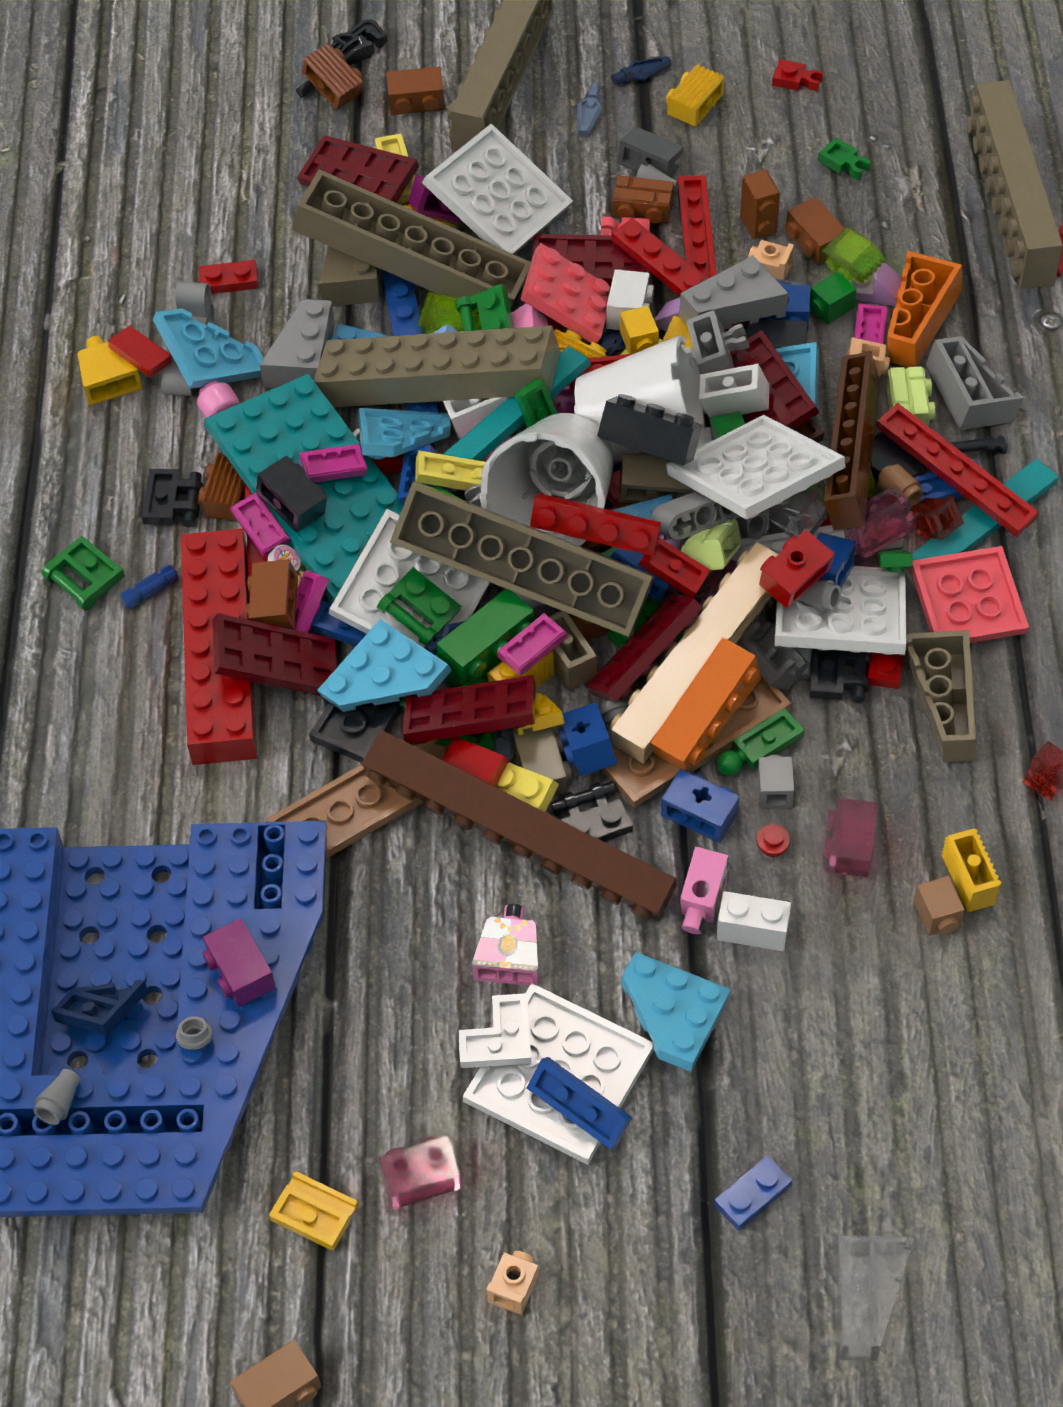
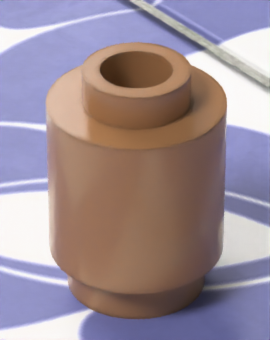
(900, 480)

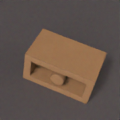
(278, 1380)

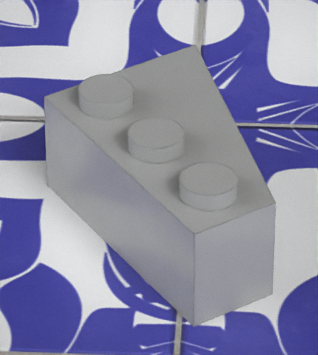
(736, 295)
(299, 344)
(969, 387)

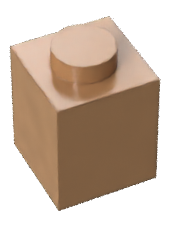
(939, 906)

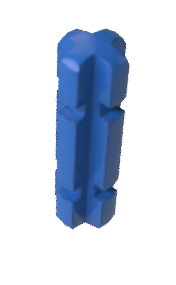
(149, 586)

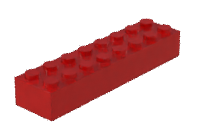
(217, 706)

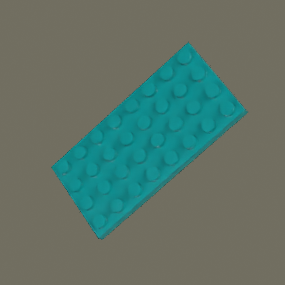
(303, 420)

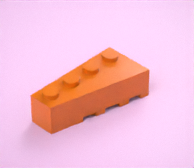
(922, 304)
(707, 705)

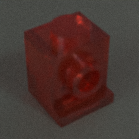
(936, 517)
(1046, 771)

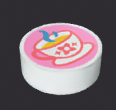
(285, 552)

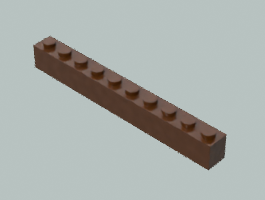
(519, 825)

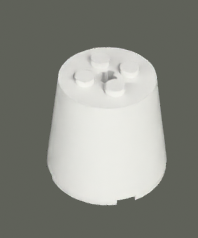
(656, 375)
(534, 465)

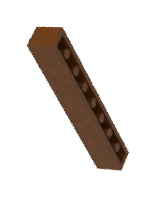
(853, 438)

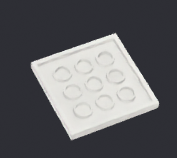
(497, 191)
(757, 466)
(382, 567)
(866, 620)
(580, 1042)

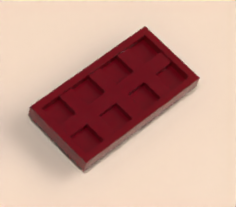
(361, 165)
(593, 252)
(787, 398)
(643, 647)
(272, 654)
(470, 710)

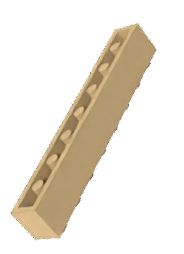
(724, 616)

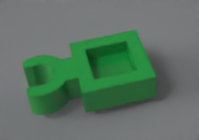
(842, 156)
(894, 559)

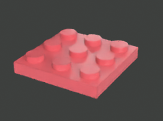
(566, 293)
(970, 594)

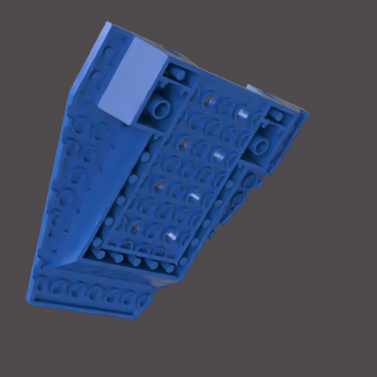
(134, 1132)

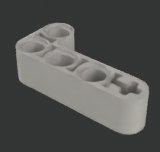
(197, 300)
(698, 513)

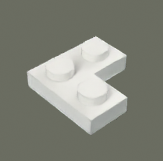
(506, 1042)

